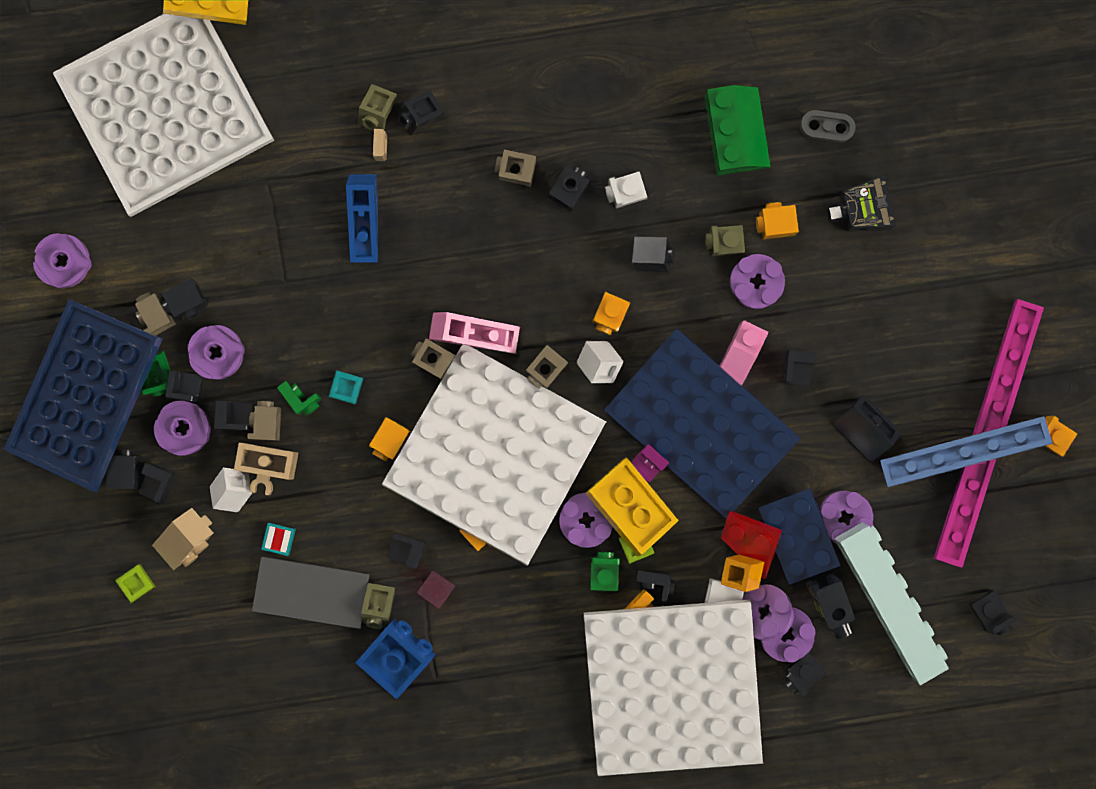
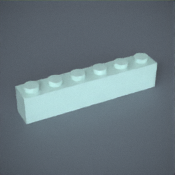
(891, 603)

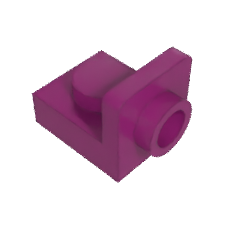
(649, 463)

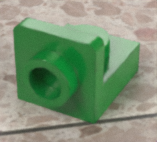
(294, 396)
(604, 572)

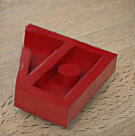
(751, 538)

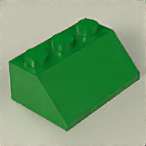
(736, 129)

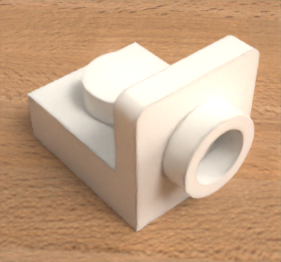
(625, 190)

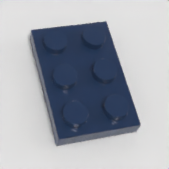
(804, 541)

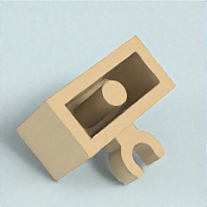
(265, 463)
(184, 539)

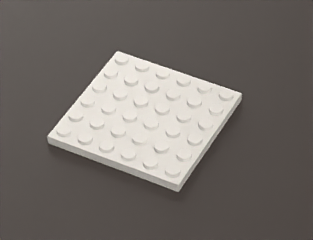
(162, 108)
(494, 454)
(673, 687)

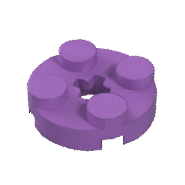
(46, 259)
(770, 272)
(231, 351)
(168, 421)
(851, 503)
(576, 532)
(781, 610)
(798, 645)

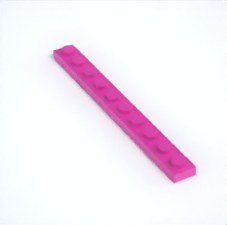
(992, 415)

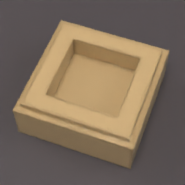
(380, 145)

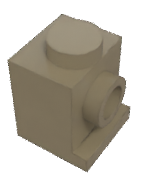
(524, 161)
(152, 314)
(546, 357)
(443, 362)
(265, 421)

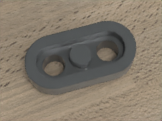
(827, 126)

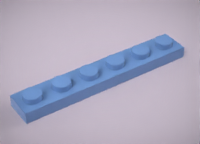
(966, 451)

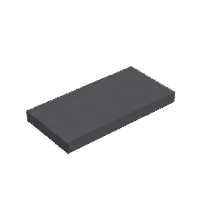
(310, 592)

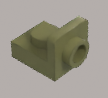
(376, 107)
(725, 240)
(377, 606)

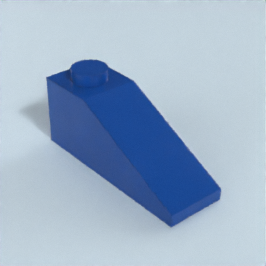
(362, 217)

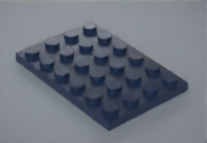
(83, 395)
(702, 423)

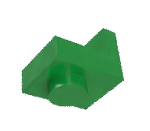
(158, 376)

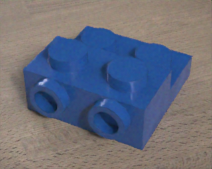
(396, 657)

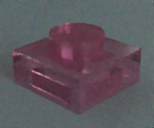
(436, 589)

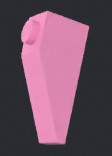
(474, 332)
(743, 350)

